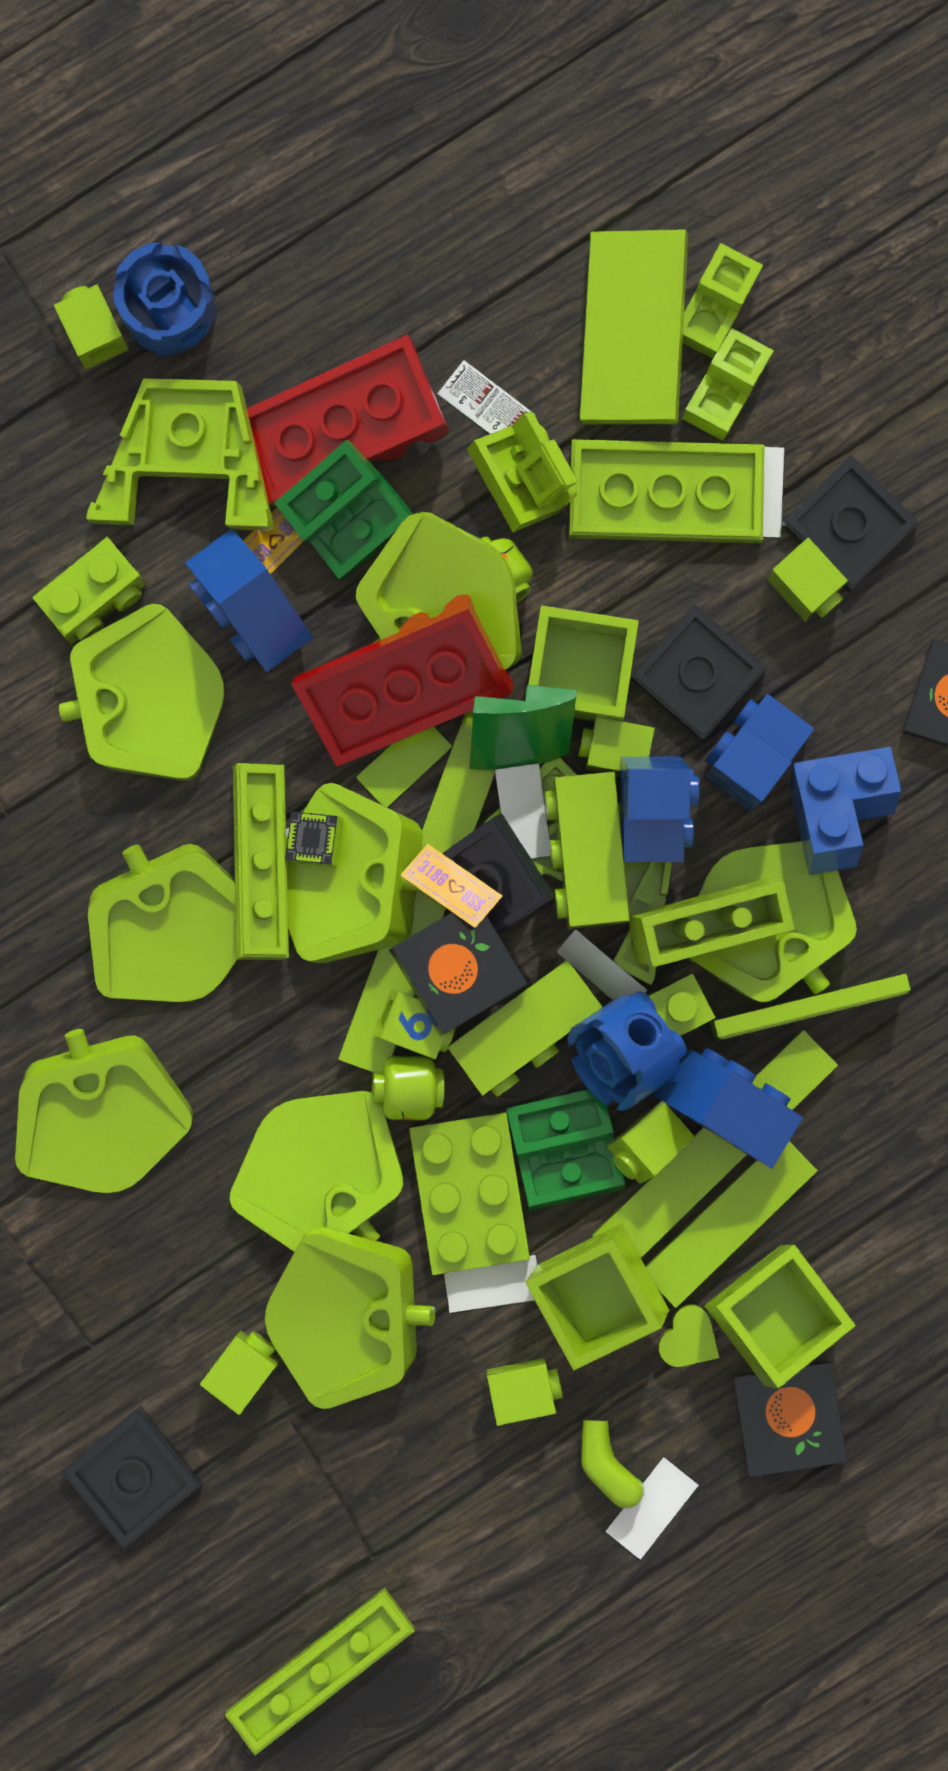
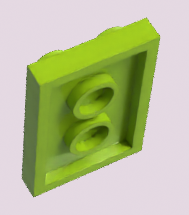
(469, 1193)

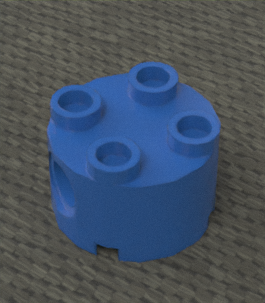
(164, 298)
(626, 1051)

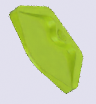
(431, 565)
(146, 696)
(363, 899)
(163, 927)
(777, 962)
(98, 1115)
(319, 1166)
(345, 1316)

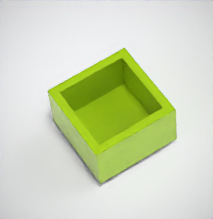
(585, 655)
(597, 1297)
(780, 1315)

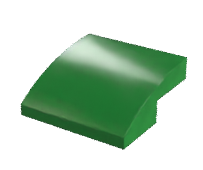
(344, 509)
(522, 732)
(564, 1149)

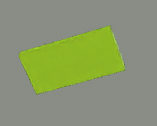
(634, 327)
(667, 491)

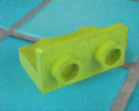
(90, 592)

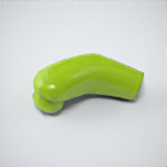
(605, 1470)

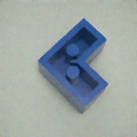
(246, 596)
(759, 753)
(833, 796)
(656, 808)
(726, 1102)

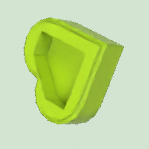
(689, 1338)

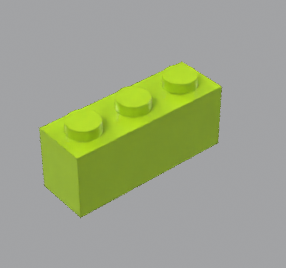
(588, 850)
(711, 922)
(524, 1030)

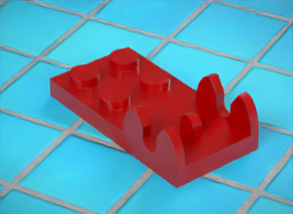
(372, 401)
(403, 682)

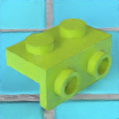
(497, 462)

